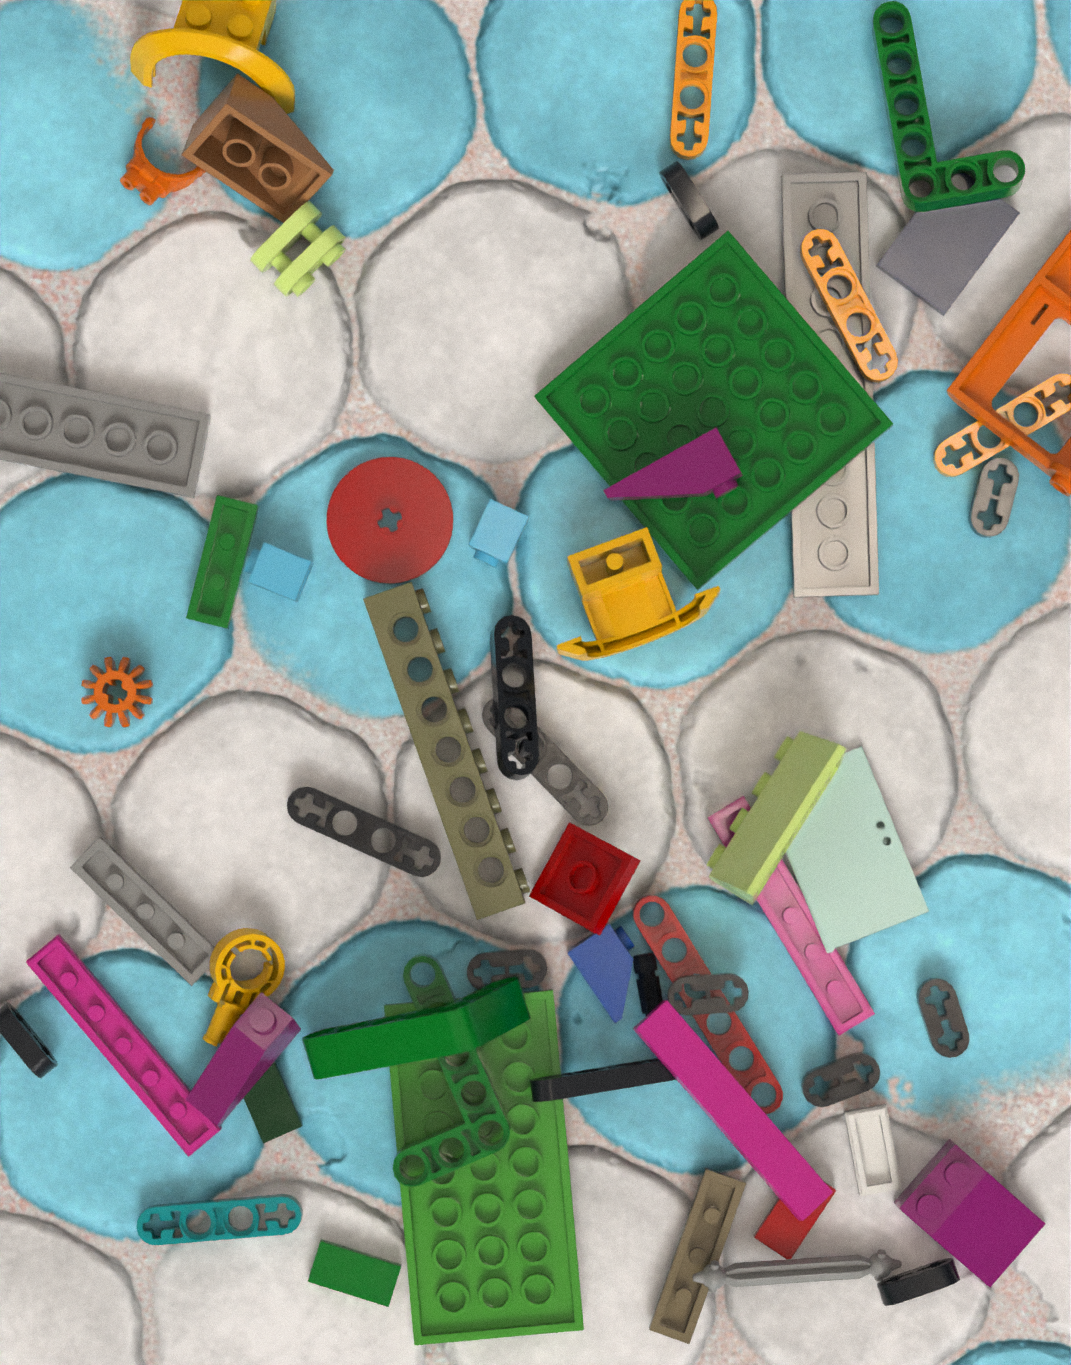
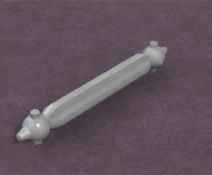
(796, 1270)

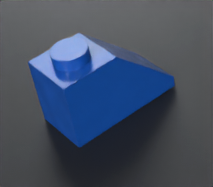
(606, 967)

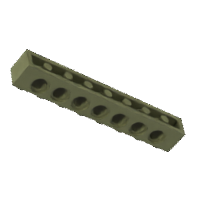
(384, 612)

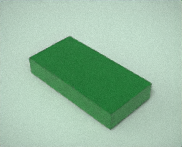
(354, 1273)

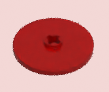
(358, 507)

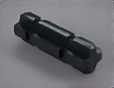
(648, 983)

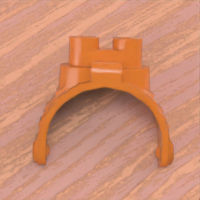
(148, 179)

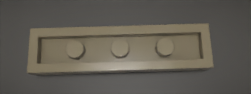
(698, 1246)

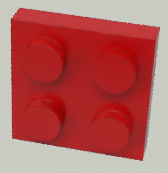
(584, 878)

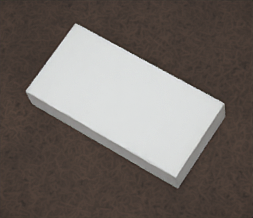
(872, 1150)

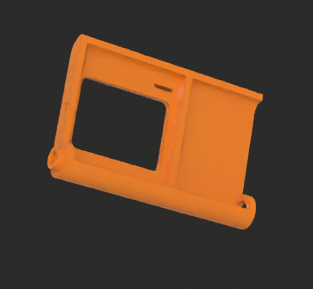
(1005, 351)

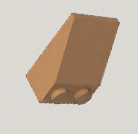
(257, 150)

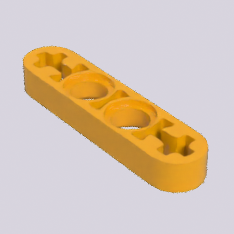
(689, 76)
(843, 308)
(1007, 411)

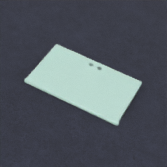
(846, 861)

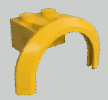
(220, 31)
(627, 597)

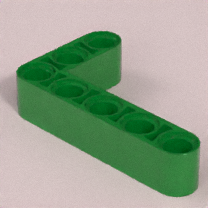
(918, 127)
(418, 1033)
(456, 1076)

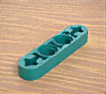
(219, 1215)

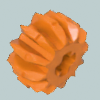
(105, 700)

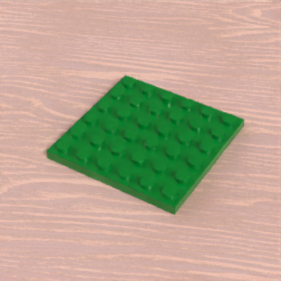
(726, 356)

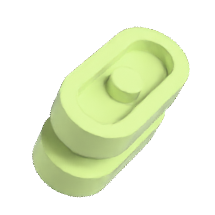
(323, 248)

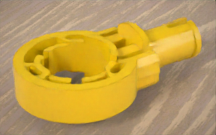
(245, 992)

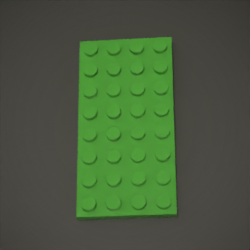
(496, 1237)

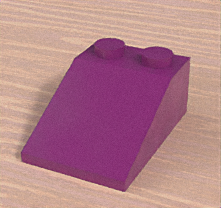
(969, 1213)

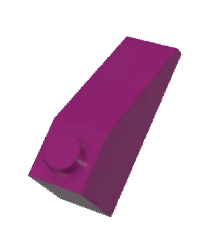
(689, 471)
(243, 1058)

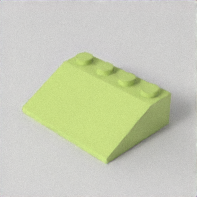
(776, 816)

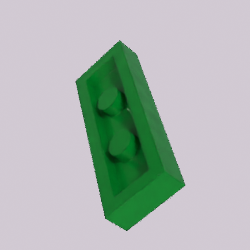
(222, 562)

